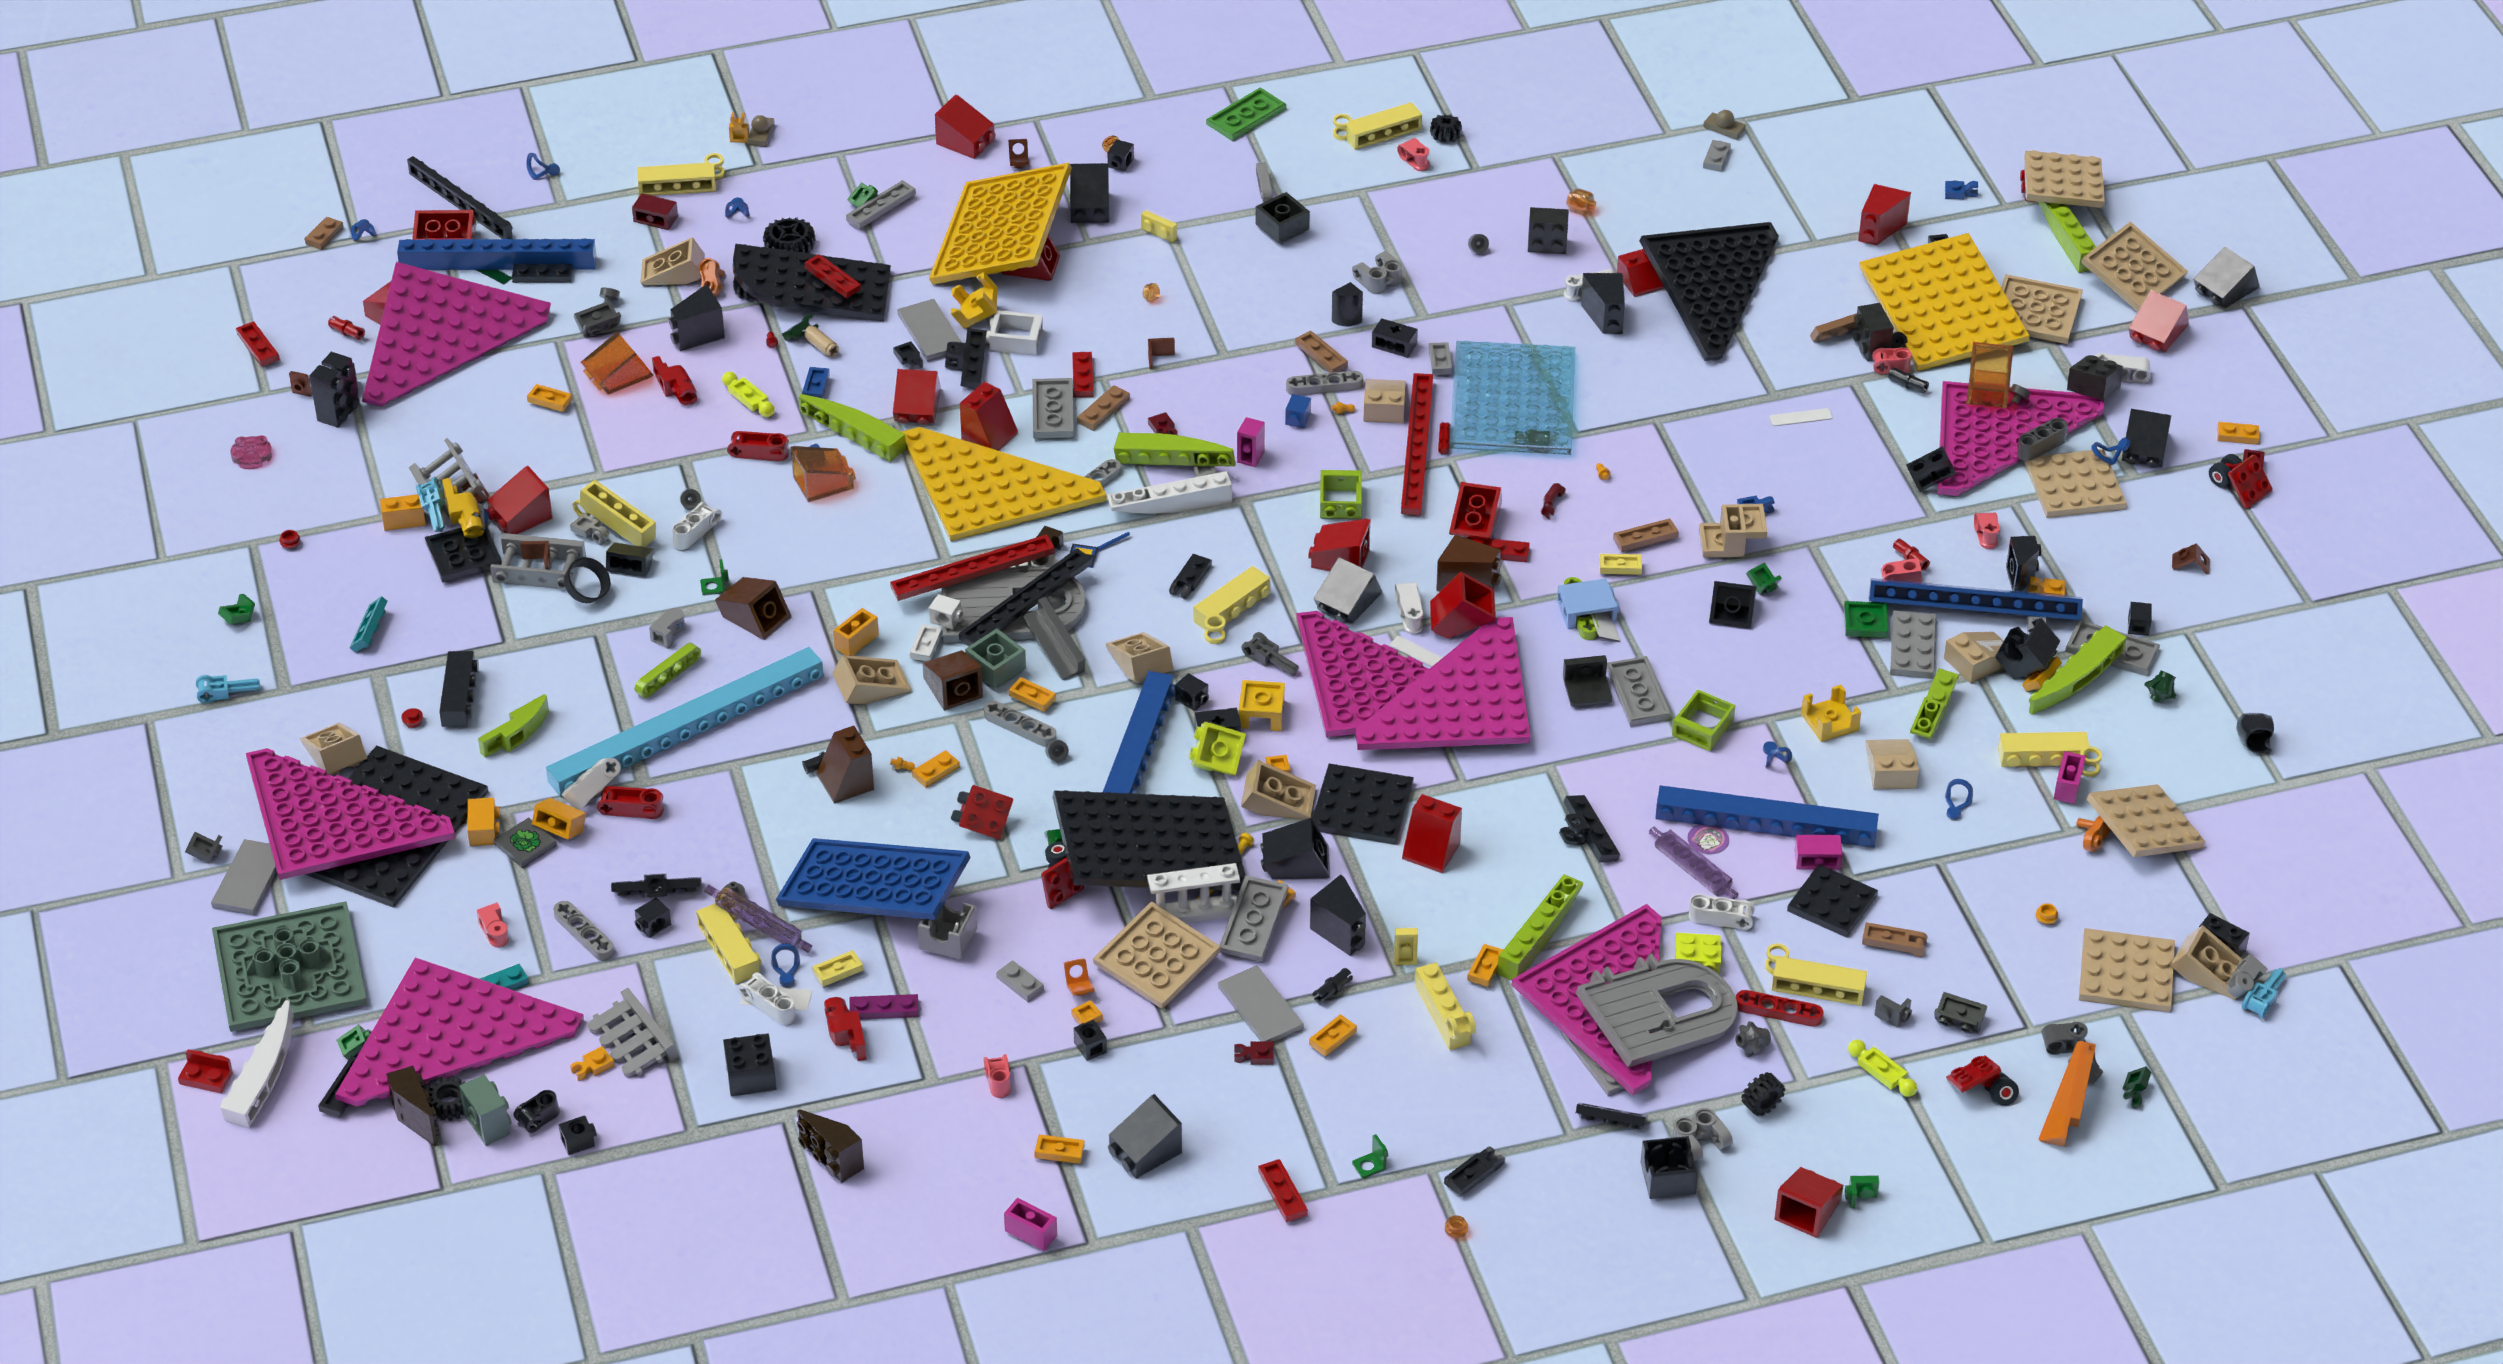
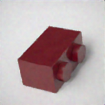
(655, 211)

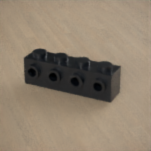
(458, 689)

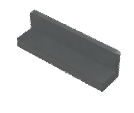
(1055, 640)

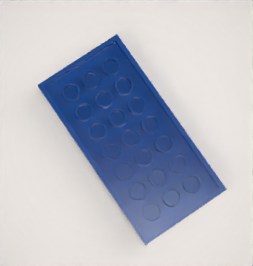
(873, 878)

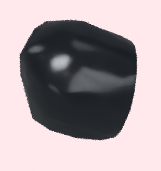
(2256, 731)

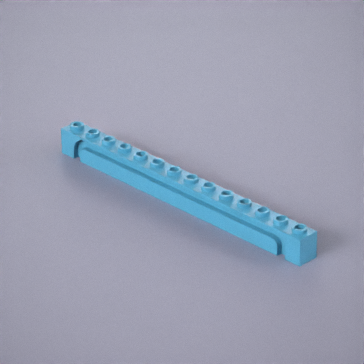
(691, 717)

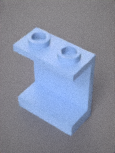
(1585, 599)

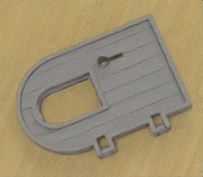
(988, 591)
(1634, 1007)

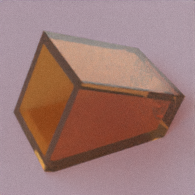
(615, 365)
(1989, 375)
(821, 471)

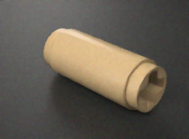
(821, 341)

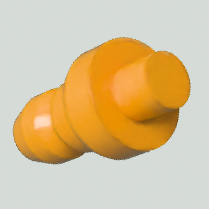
(1340, 408)
(1603, 472)
(899, 764)

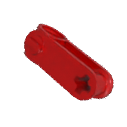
(759, 446)
(631, 802)

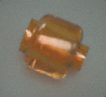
(1581, 201)

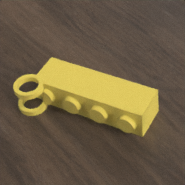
(1379, 125)
(680, 177)
(616, 514)
(1230, 601)
(2045, 749)
(728, 942)
(1815, 978)
(1443, 1007)

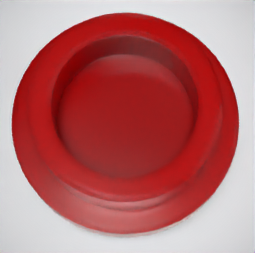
(289, 539)
(412, 717)

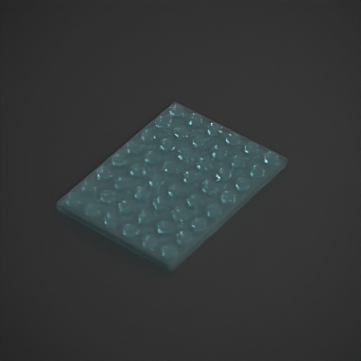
(1513, 390)

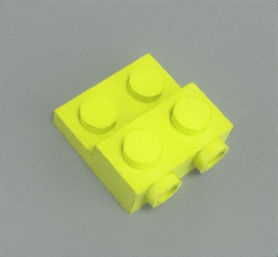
(1217, 748)
(1700, 949)

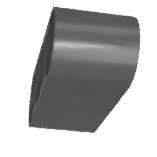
(2042, 439)

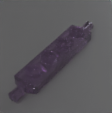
(1693, 863)
(758, 917)

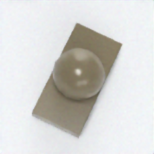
(1724, 124)
(760, 130)

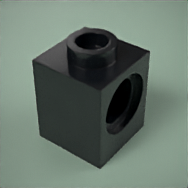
(1120, 155)
(2139, 618)
(1191, 692)
(652, 917)
(1090, 1040)
(577, 1135)

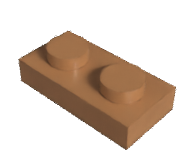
(323, 233)

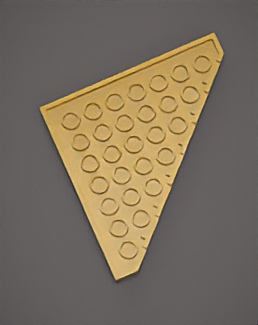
(989, 489)

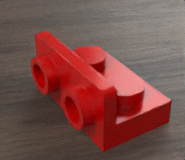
(206, 1071)

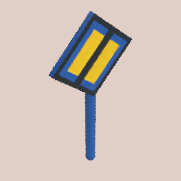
(1092, 551)

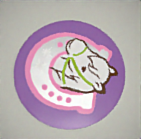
(1708, 839)

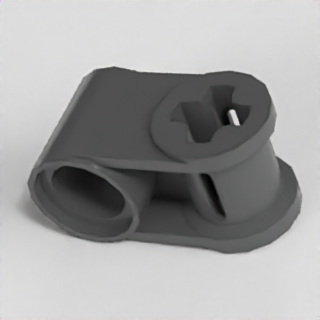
(2062, 1038)

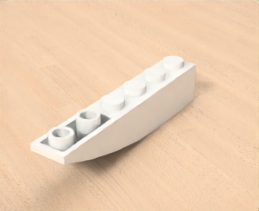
(1175, 495)
(260, 1072)

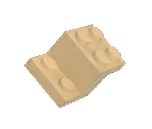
(1735, 526)

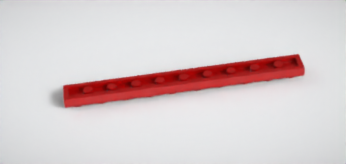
(1417, 444)

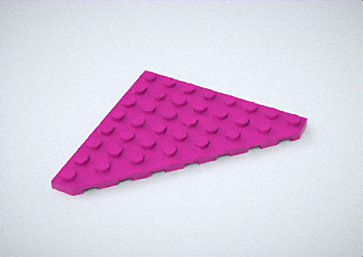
(439, 324)
(1986, 438)
(1351, 672)
(1459, 701)
(330, 821)
(1554, 984)
(449, 1024)

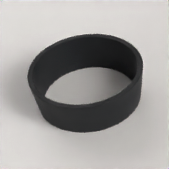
(596, 567)

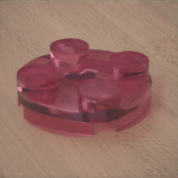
(258, 445)

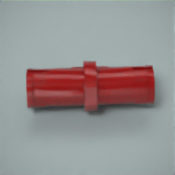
(346, 327)
(1910, 553)

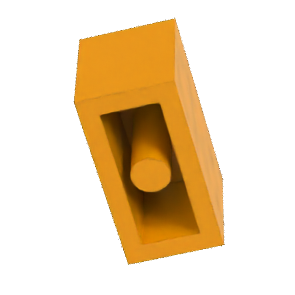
(402, 512)
(856, 632)
(558, 818)
(482, 821)

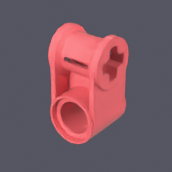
(1414, 154)
(1892, 357)
(1987, 529)
(998, 1075)

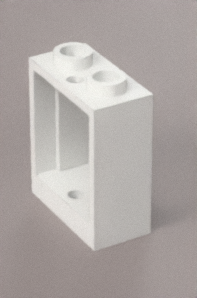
(1015, 343)

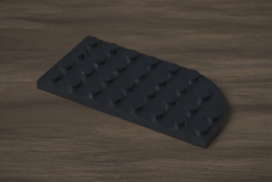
(782, 281)

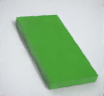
(1246, 114)

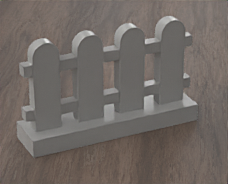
(630, 1025)

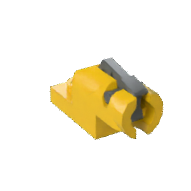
(464, 510)

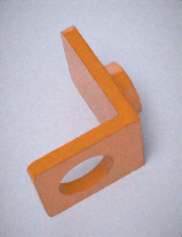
(1081, 984)

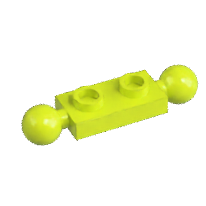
(748, 394)
(1882, 1068)

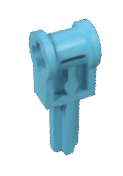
(431, 499)
(219, 687)
(2264, 995)

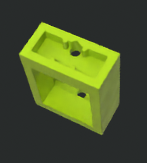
(1351, 482)
(1696, 733)

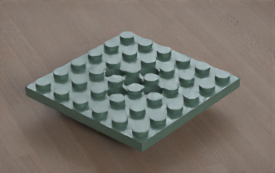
(289, 957)

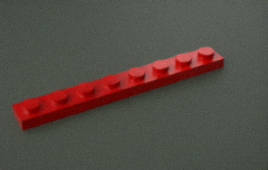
(972, 567)

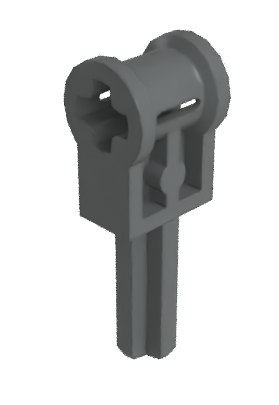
(1267, 651)

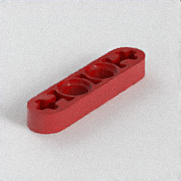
(1778, 1011)

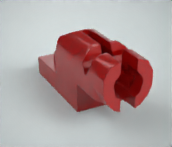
(674, 381)
(845, 1026)

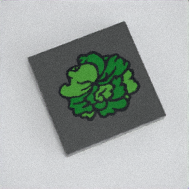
(525, 842)

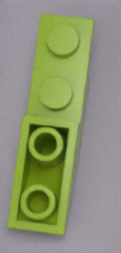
(1935, 704)
(518, 729)

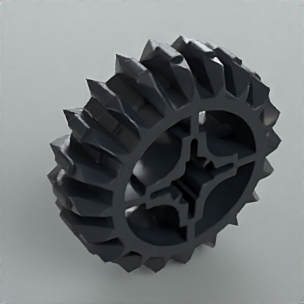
(790, 235)

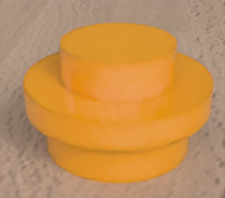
(2047, 913)

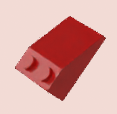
(1476, 511)

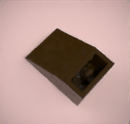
(412, 1102)
(831, 1144)

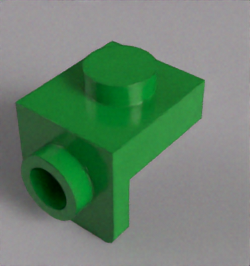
(1763, 578)
(238, 612)

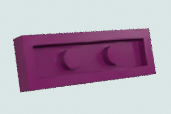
(885, 1006)

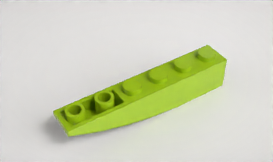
(2068, 233)
(855, 426)
(1170, 450)
(2080, 669)
(1538, 928)

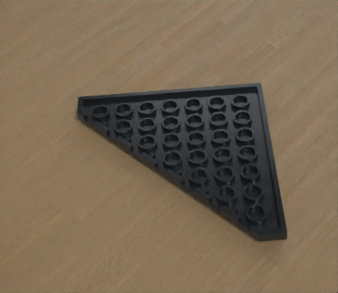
(1711, 277)

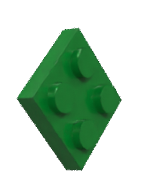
(1866, 619)

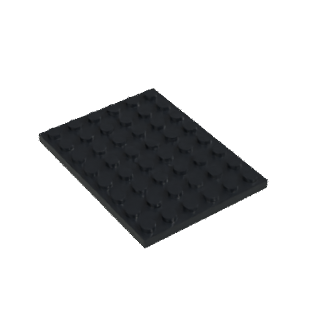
(420, 784)
(1131, 835)

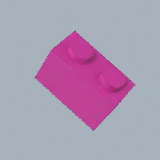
(1250, 442)
(2069, 777)
(1816, 850)
(1030, 1224)

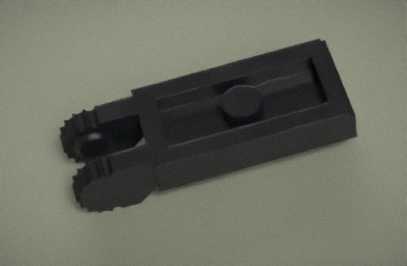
(1190, 575)
(1473, 1171)

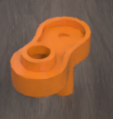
(710, 274)
(2096, 833)

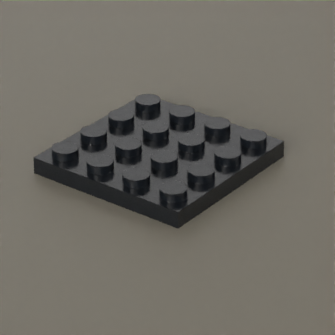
(1362, 803)

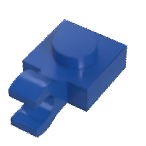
(1958, 189)
(1767, 502)

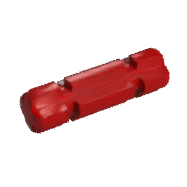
(1444, 438)

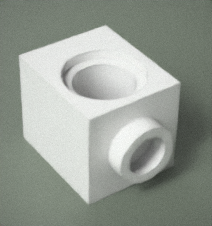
(945, 611)

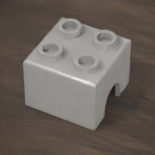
(950, 931)

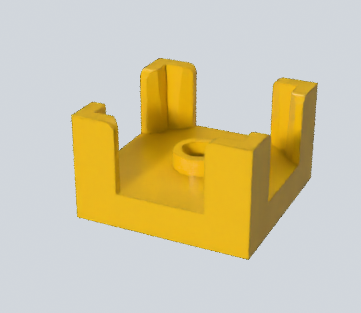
(977, 304)
(1262, 700)
(1830, 717)

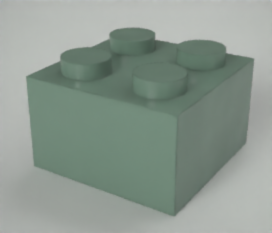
(998, 657)
(485, 1109)

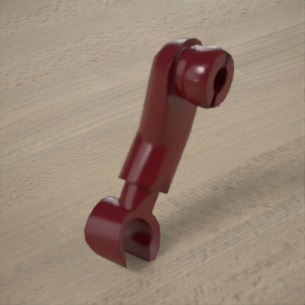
(1548, 500)

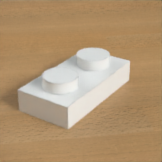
(926, 642)

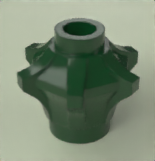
(2161, 687)

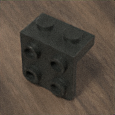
(1586, 681)

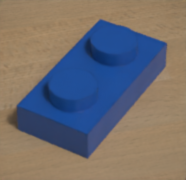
(816, 382)

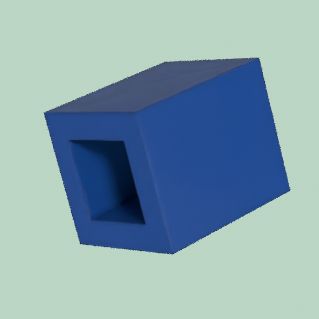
(1298, 411)

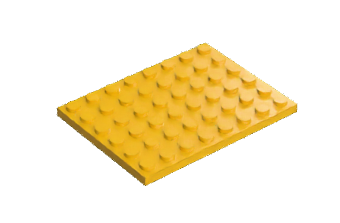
(1000, 223)
(1943, 300)

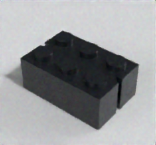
(334, 389)

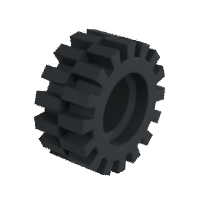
(443, 1090)
(1763, 1094)

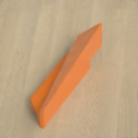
(2070, 1096)

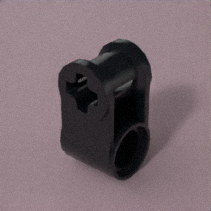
(538, 1110)

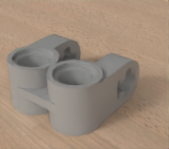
(1376, 278)
(1702, 1126)

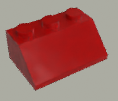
(444, 224)
(1638, 273)

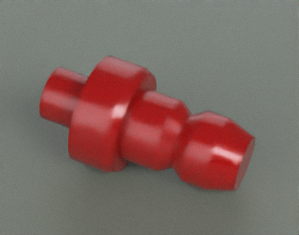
(771, 340)

